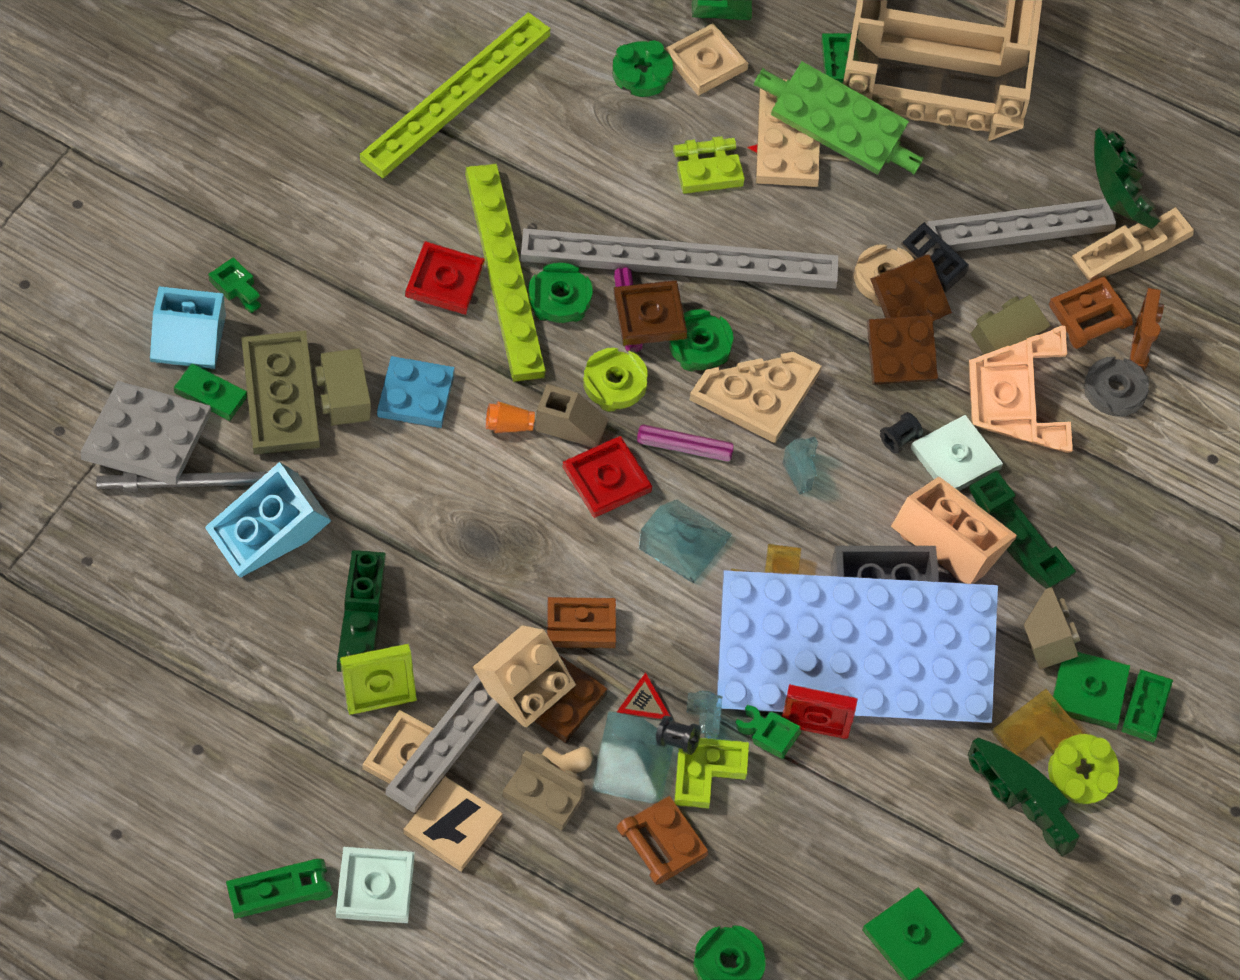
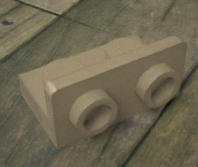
(545, 790)

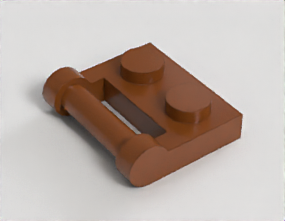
(1086, 303)
(1146, 328)
(671, 834)

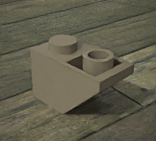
(569, 417)
(1048, 631)

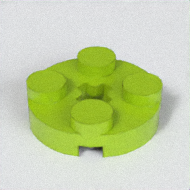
(615, 395)
(1103, 774)

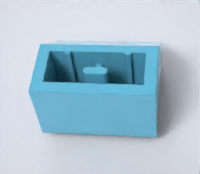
(187, 327)

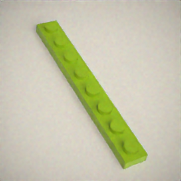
(454, 95)
(505, 273)

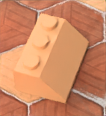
(964, 534)

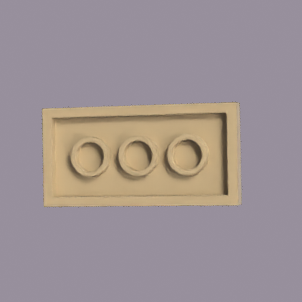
(782, 151)

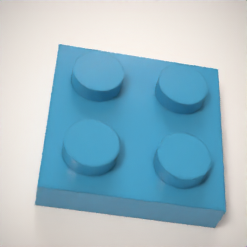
(416, 392)

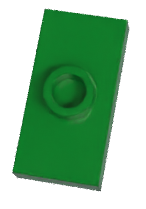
(835, 54)
(211, 390)
(1147, 705)

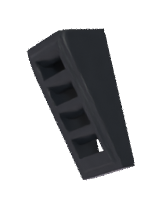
(943, 249)

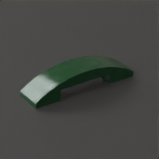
(1028, 549)

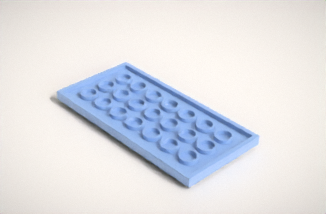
(883, 641)

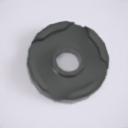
(1114, 401)

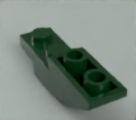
(1119, 179)
(362, 604)
(1017, 782)

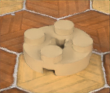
(872, 262)

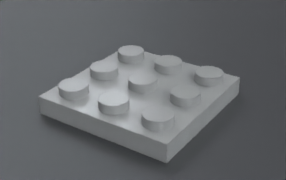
(146, 433)

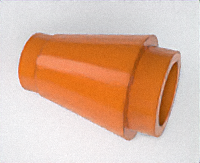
(508, 418)

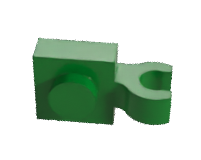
(235, 281)

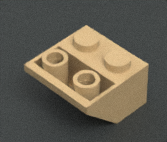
(525, 674)

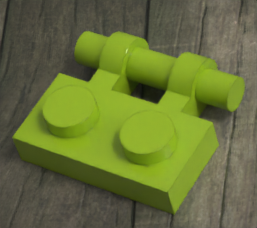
(712, 172)

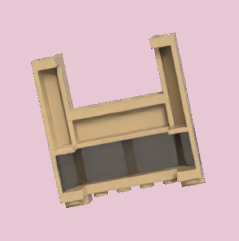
(946, 66)

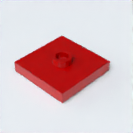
(445, 277)
(607, 476)
(820, 711)

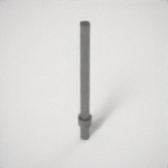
(131, 482)

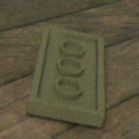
(280, 392)

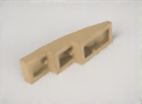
(1132, 245)

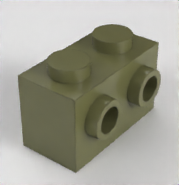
(1010, 326)
(344, 387)

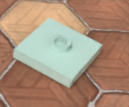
(956, 454)
(375, 885)

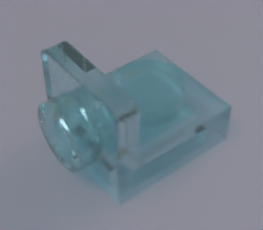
(799, 463)
(709, 708)

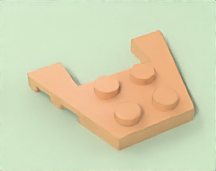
(1005, 391)

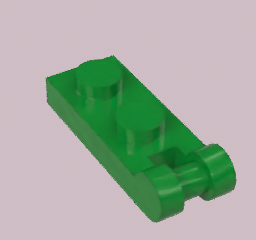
(278, 888)

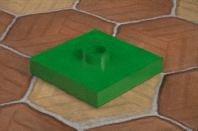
(1092, 689)
(912, 935)

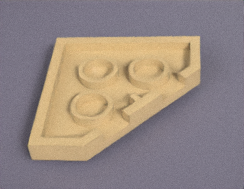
(758, 392)

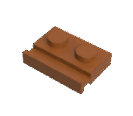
(581, 622)

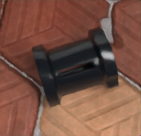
(901, 432)
(678, 735)

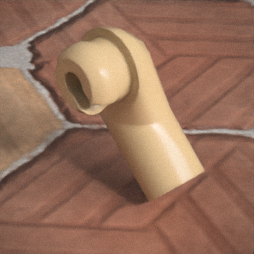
(574, 761)

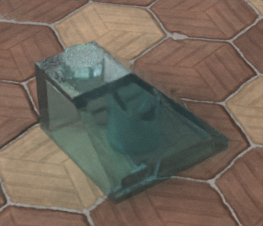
(682, 539)
(631, 760)

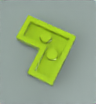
(709, 760)

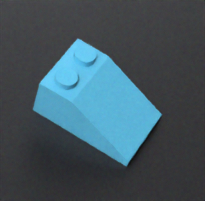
(268, 521)

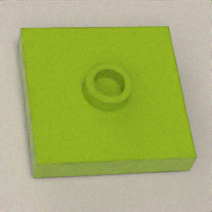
(378, 679)

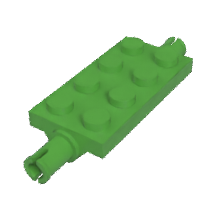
(839, 118)

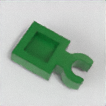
(770, 733)

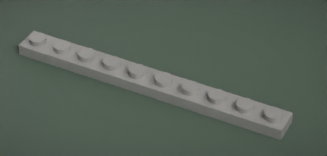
(680, 258)

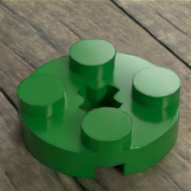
(642, 54)
(565, 308)
(708, 355)
(726, 942)

